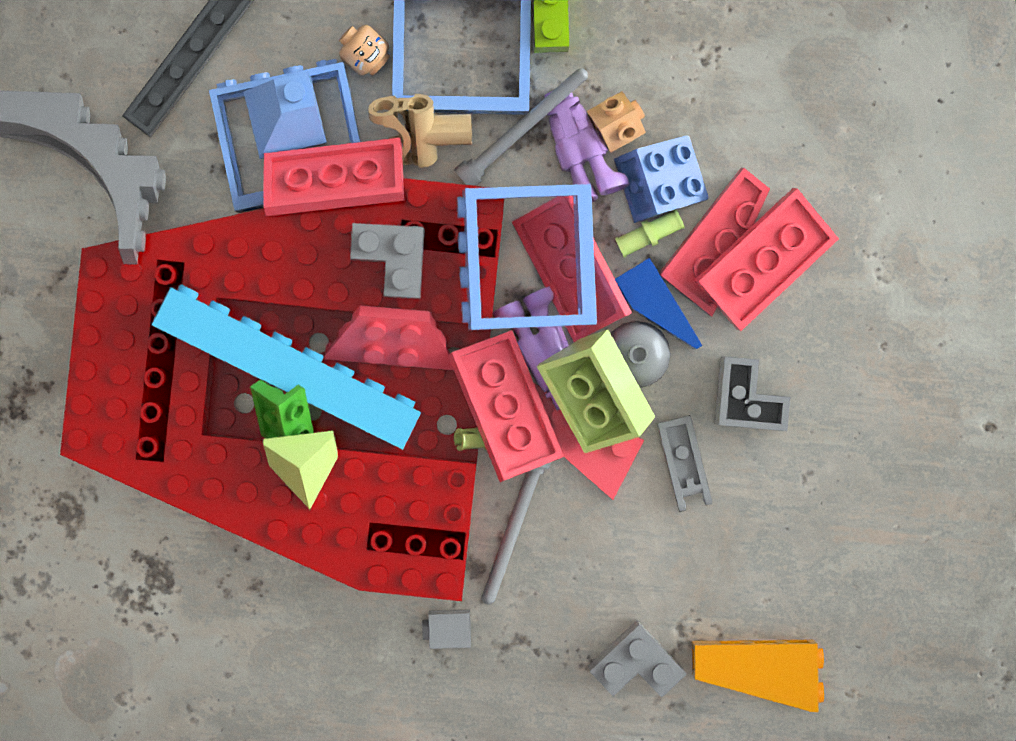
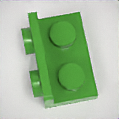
(279, 412)

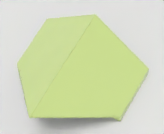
(303, 462)

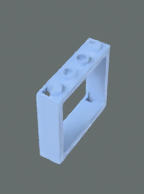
(231, 91)
(468, 104)
(583, 251)

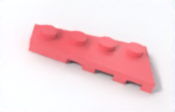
(716, 231)
(604, 466)

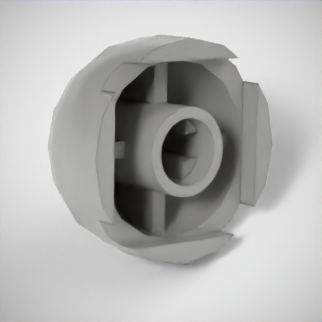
(643, 350)

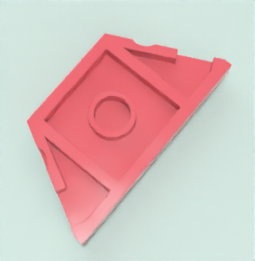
(391, 338)

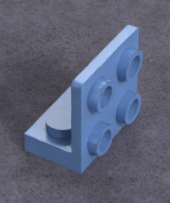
(662, 178)

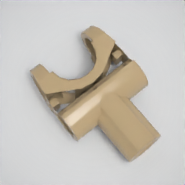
(425, 128)

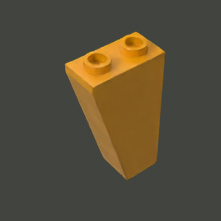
(763, 668)

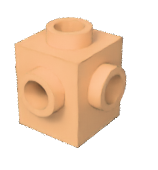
(617, 120)

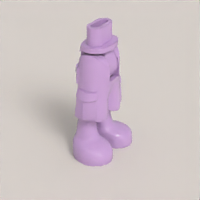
(581, 142)
(539, 346)

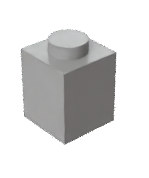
(447, 629)

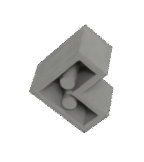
(400, 249)
(739, 403)
(636, 653)

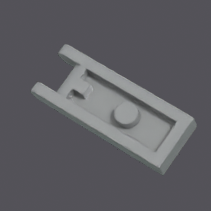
(683, 460)

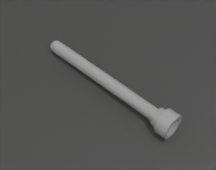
(472, 171)
(511, 533)

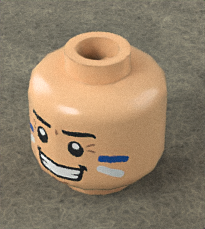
(364, 50)

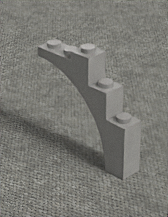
(65, 126)

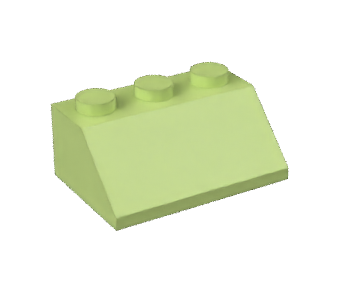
(596, 392)

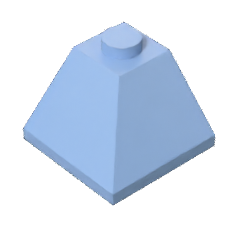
(285, 114)

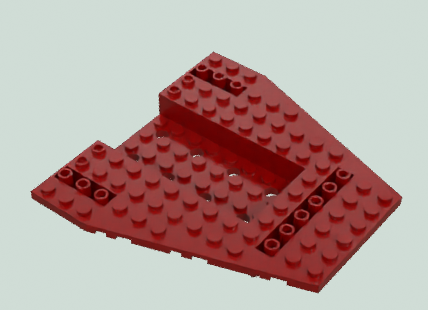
(168, 412)

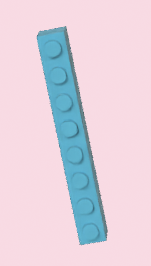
(285, 367)

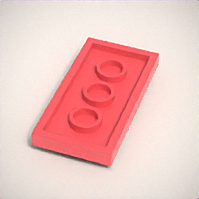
(333, 177)
(551, 246)
(766, 259)
(506, 406)

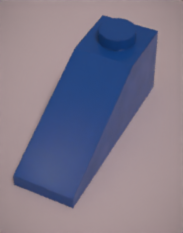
(652, 300)

